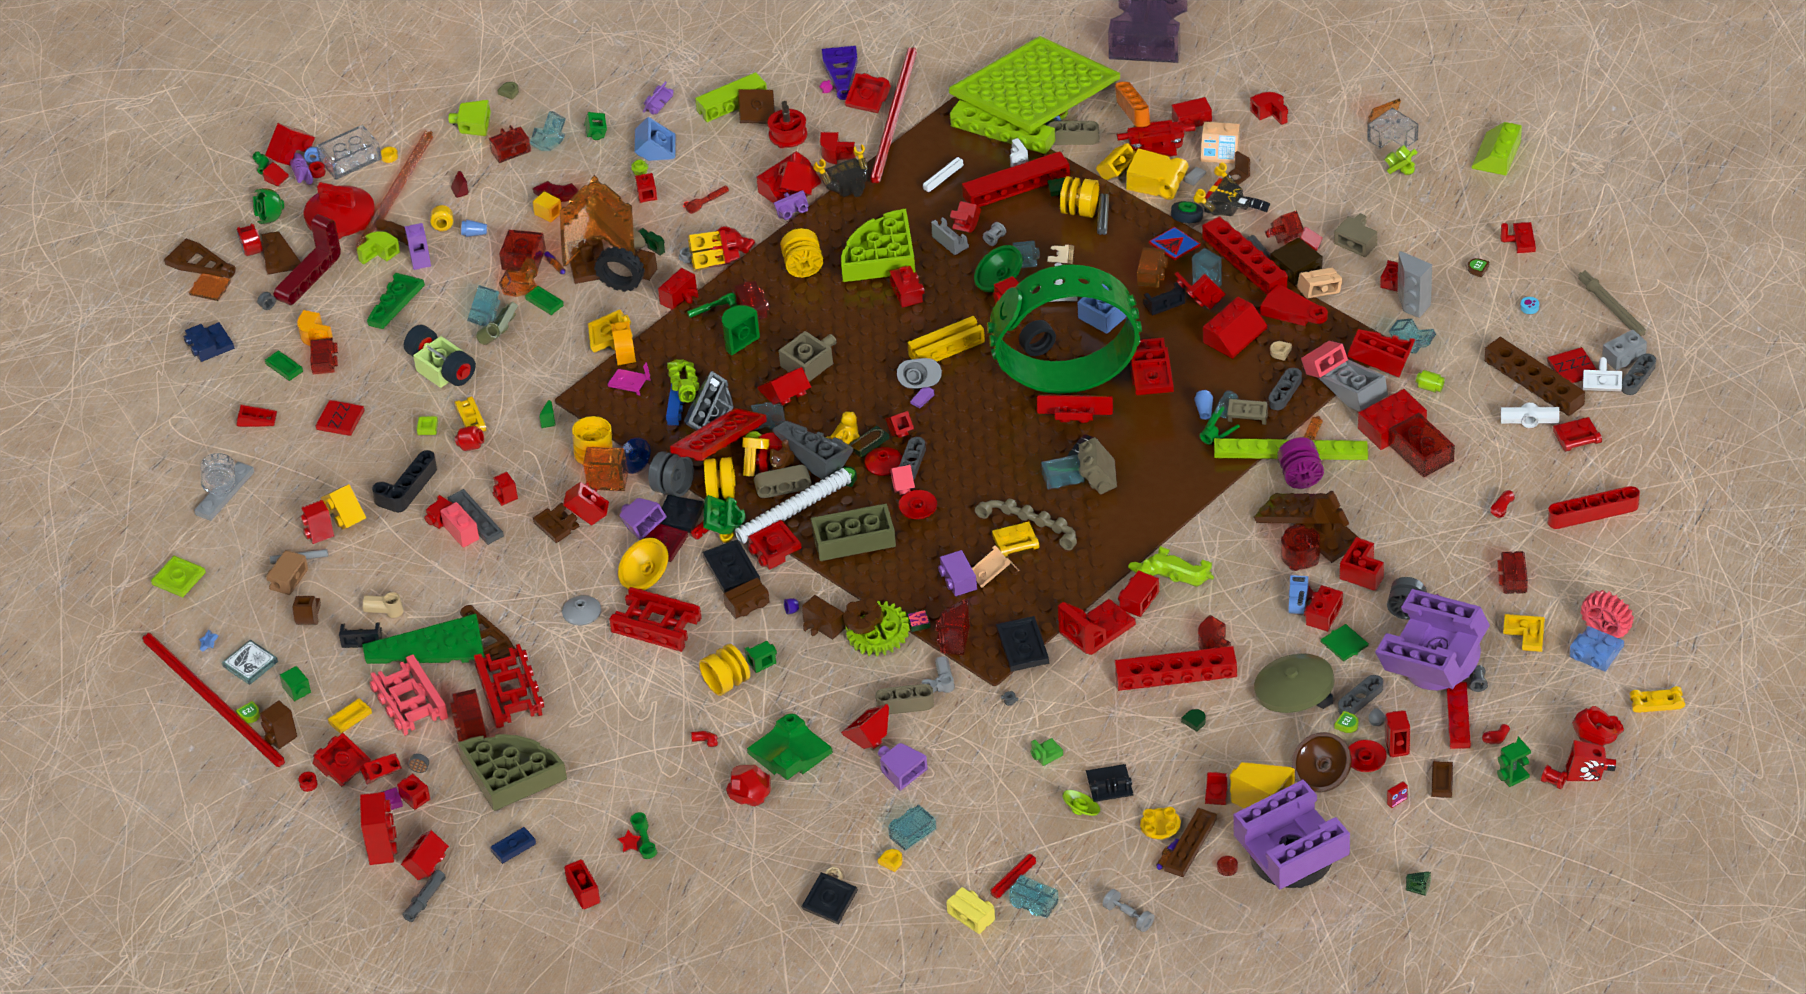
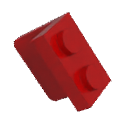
(1204, 290)

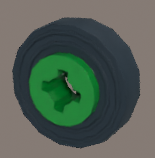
(1186, 212)

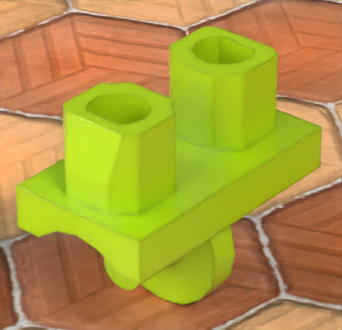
(1401, 160)

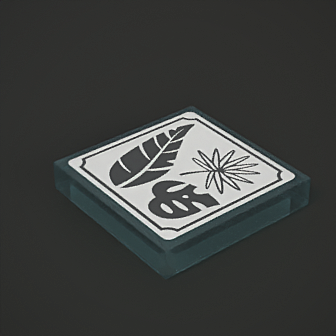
(249, 662)

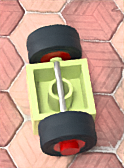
(438, 358)

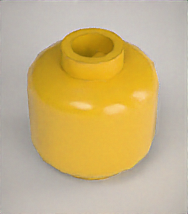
(441, 218)

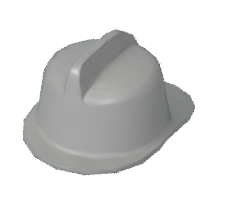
(919, 373)

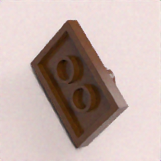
(584, 263)
(1334, 539)

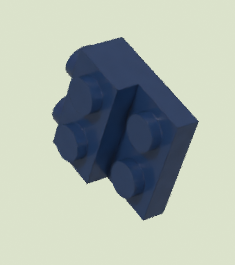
(208, 341)

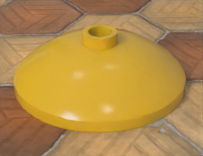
(643, 564)

